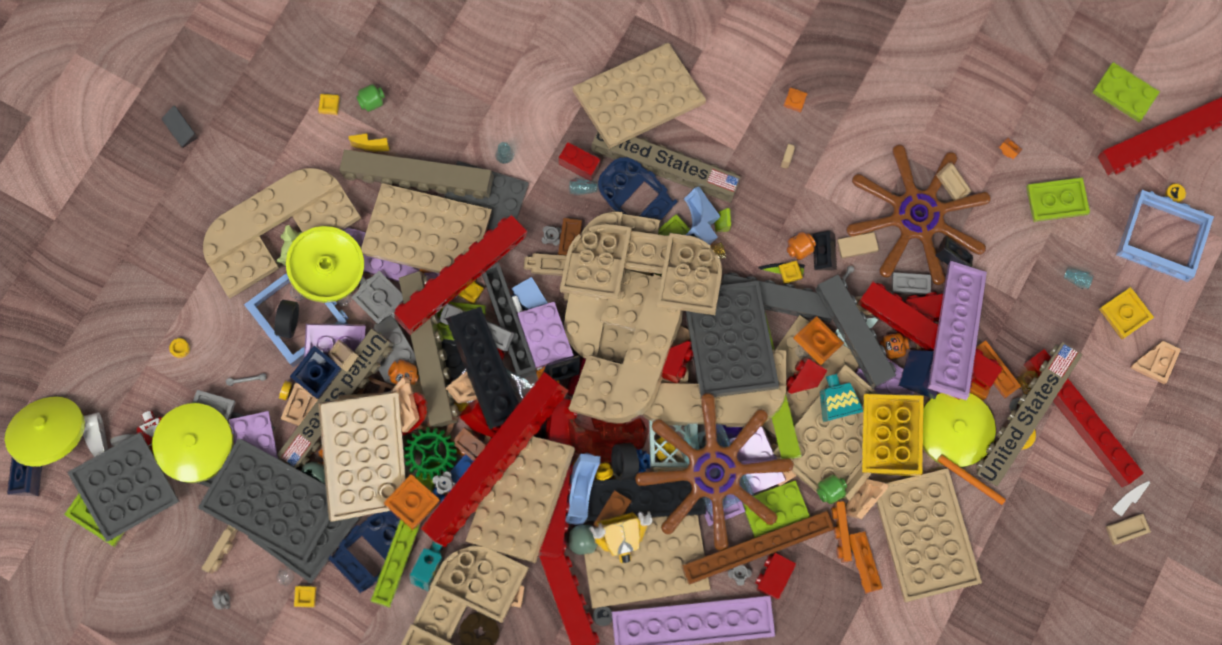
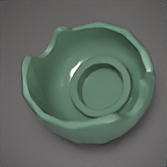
(315, 470)
(581, 540)

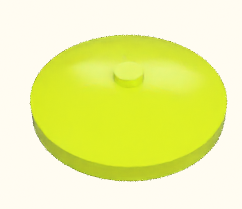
(324, 264)
(957, 429)
(44, 431)
(192, 442)

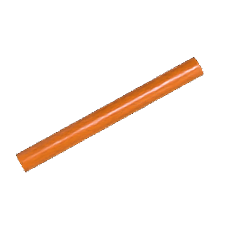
(971, 479)

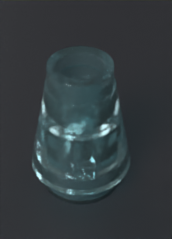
(504, 153)
(581, 186)
(1079, 278)

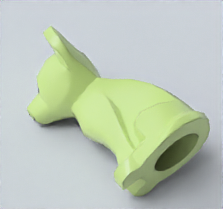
(288, 236)

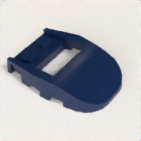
(624, 178)
(379, 533)

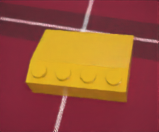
(892, 434)

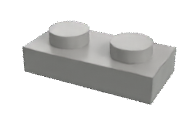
(911, 283)

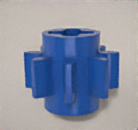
(644, 460)

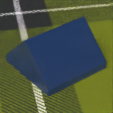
(316, 372)
(917, 373)
(24, 479)

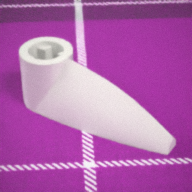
(95, 434)

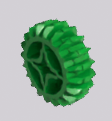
(433, 446)

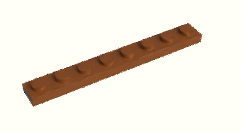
(757, 548)

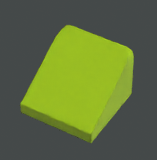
(723, 224)

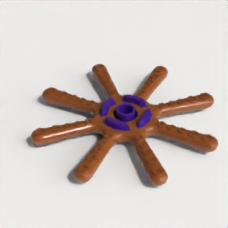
(912, 225)
(710, 457)

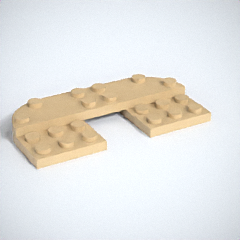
(234, 240)
(687, 266)
(584, 313)
(627, 390)
(681, 402)
(466, 578)

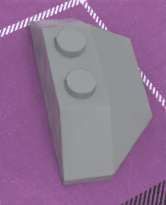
(401, 347)

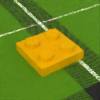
(1126, 313)

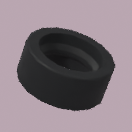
(286, 318)
(624, 461)

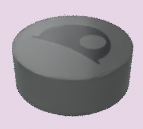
(602, 616)

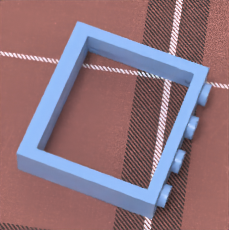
(1158, 263)
(265, 294)

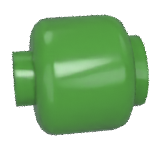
(370, 97)
(831, 489)

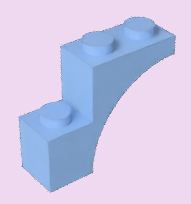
(702, 215)
(581, 484)

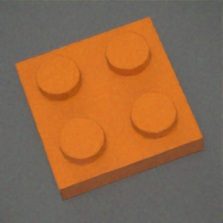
(818, 340)
(411, 502)

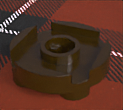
(475, 621)

